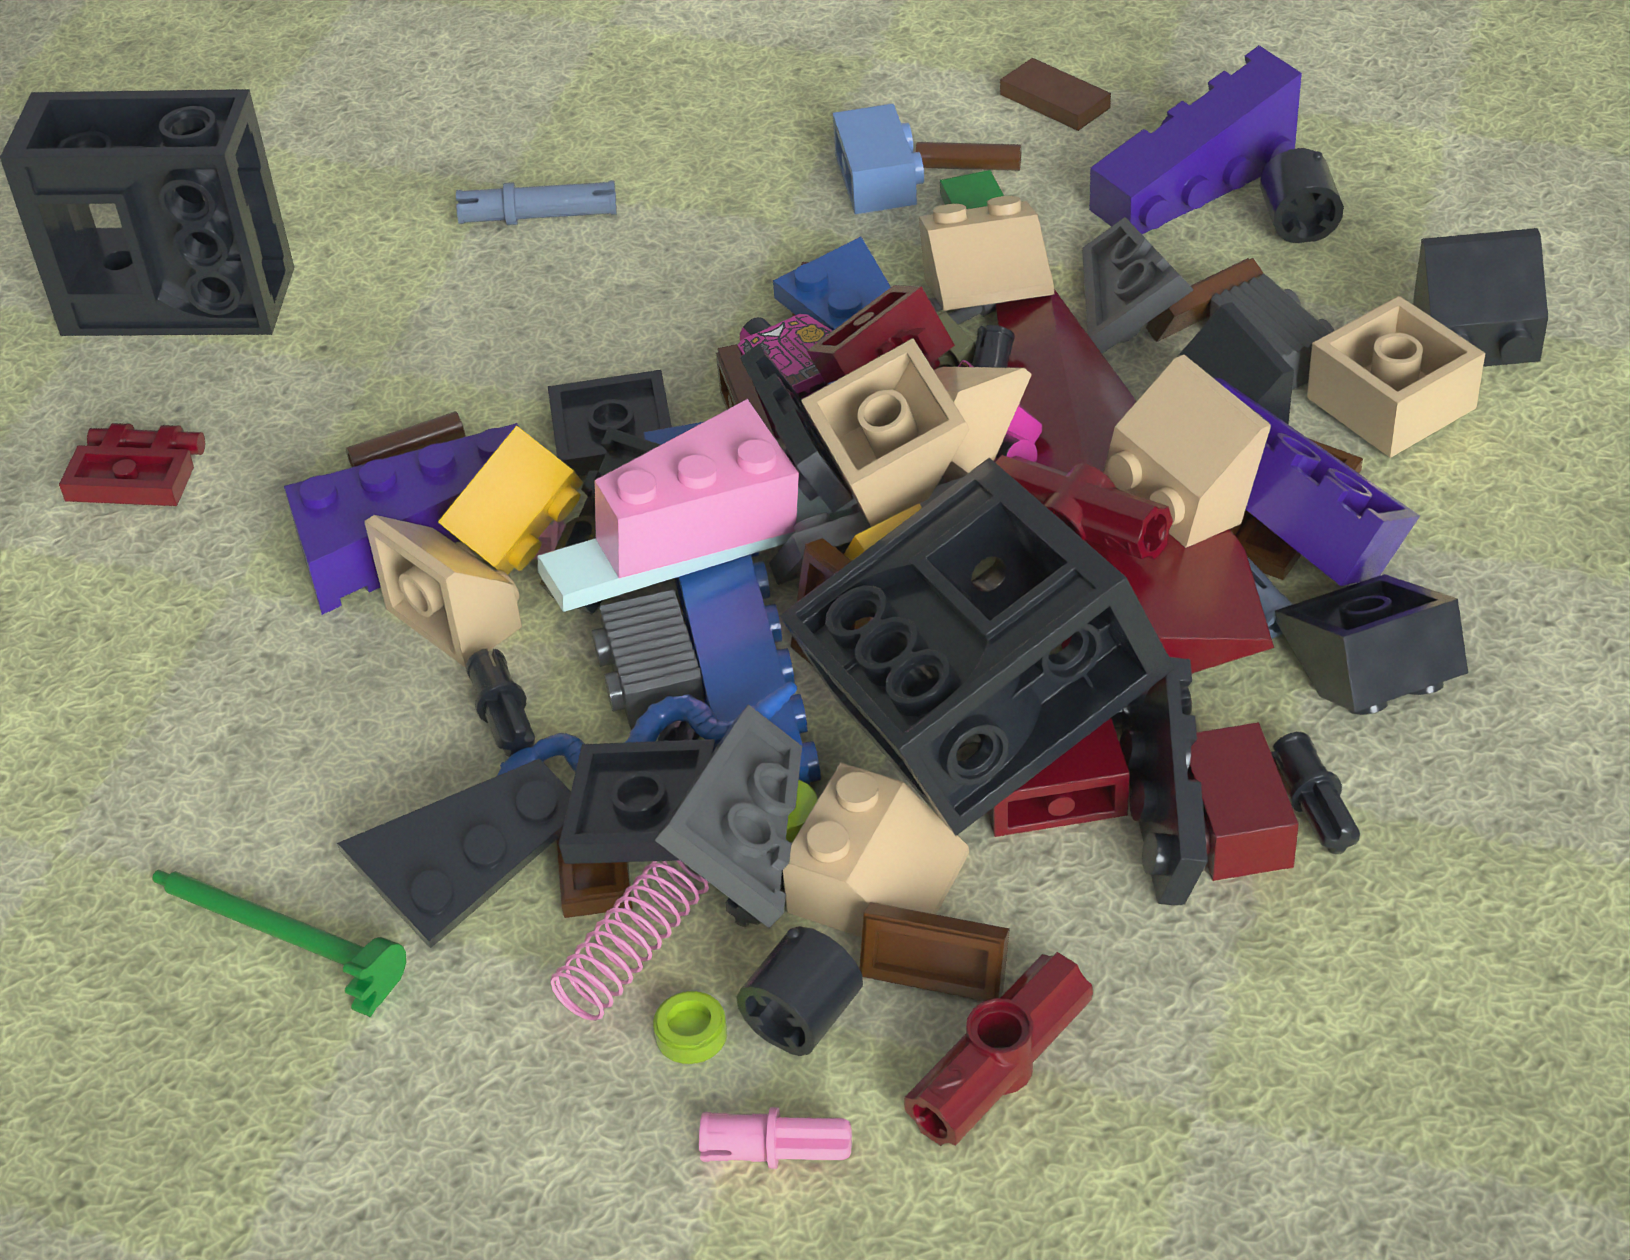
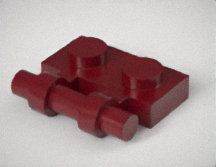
(132, 465)

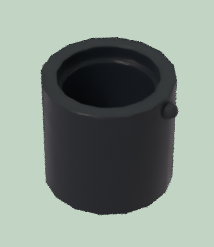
(1301, 196)
(799, 990)

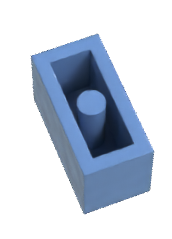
(877, 158)

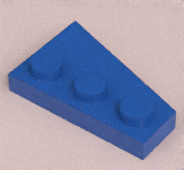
(833, 285)

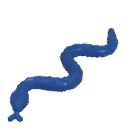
(649, 727)

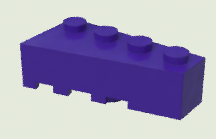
(1201, 146)
(404, 487)
(1324, 505)

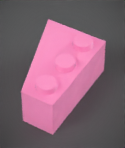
(697, 495)

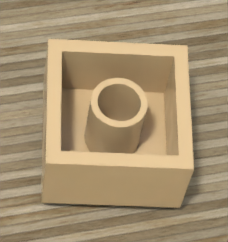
(1395, 375)

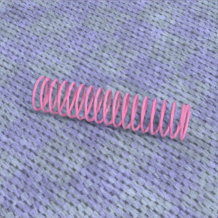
(630, 932)

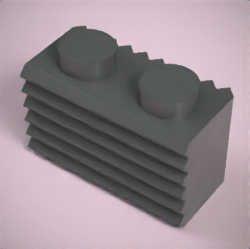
(1279, 319)
(648, 653)

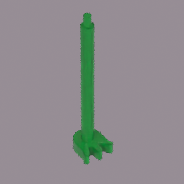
(374, 967)

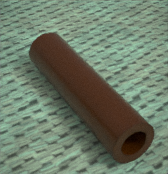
(970, 156)
(412, 438)

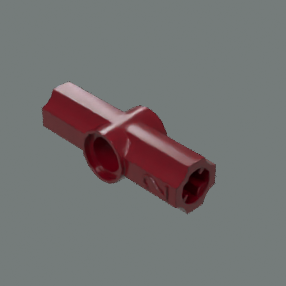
(1095, 507)
(976, 1073)

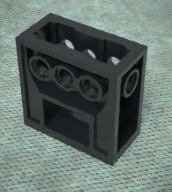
(189, 204)
(971, 657)

